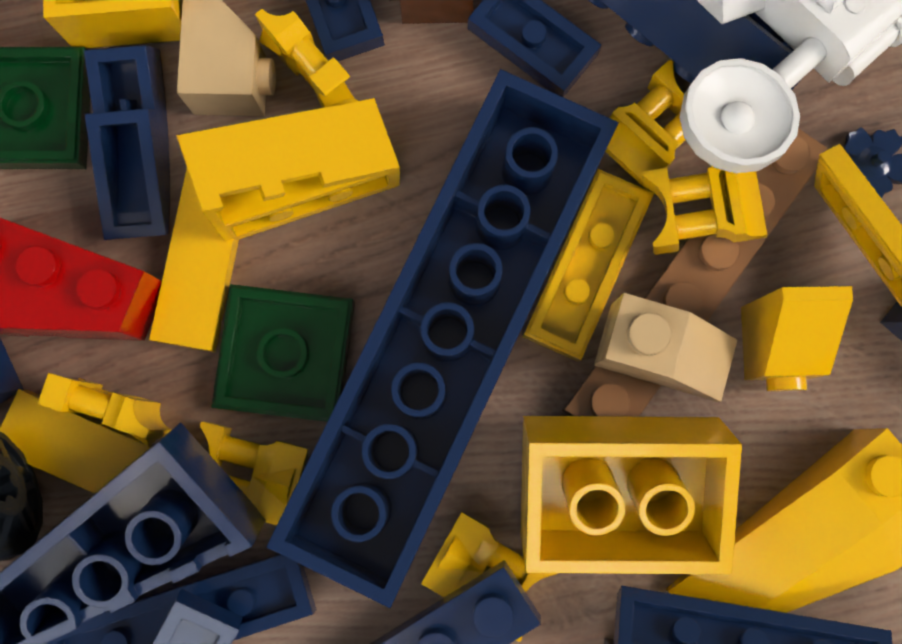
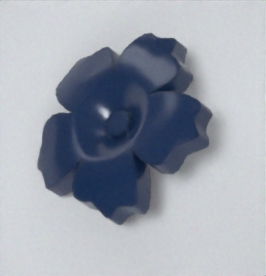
(876, 158)

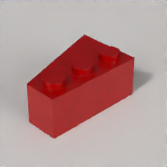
(70, 290)

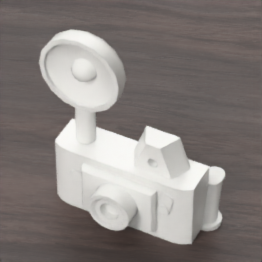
(745, 113)

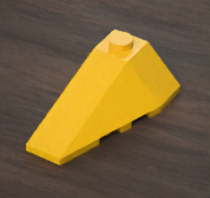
(819, 533)

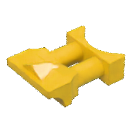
(295, 47)
(638, 139)
(734, 202)
(119, 411)
(275, 468)
(467, 554)

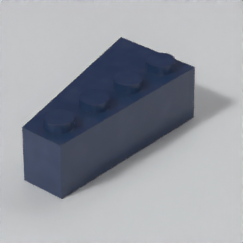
(132, 535)

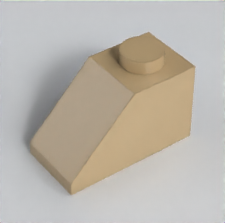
(221, 62)
(666, 347)

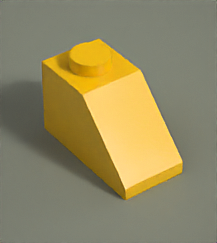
(794, 335)

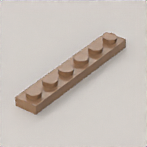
(701, 279)

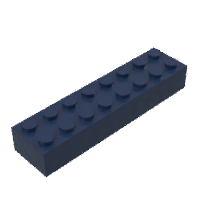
(442, 339)

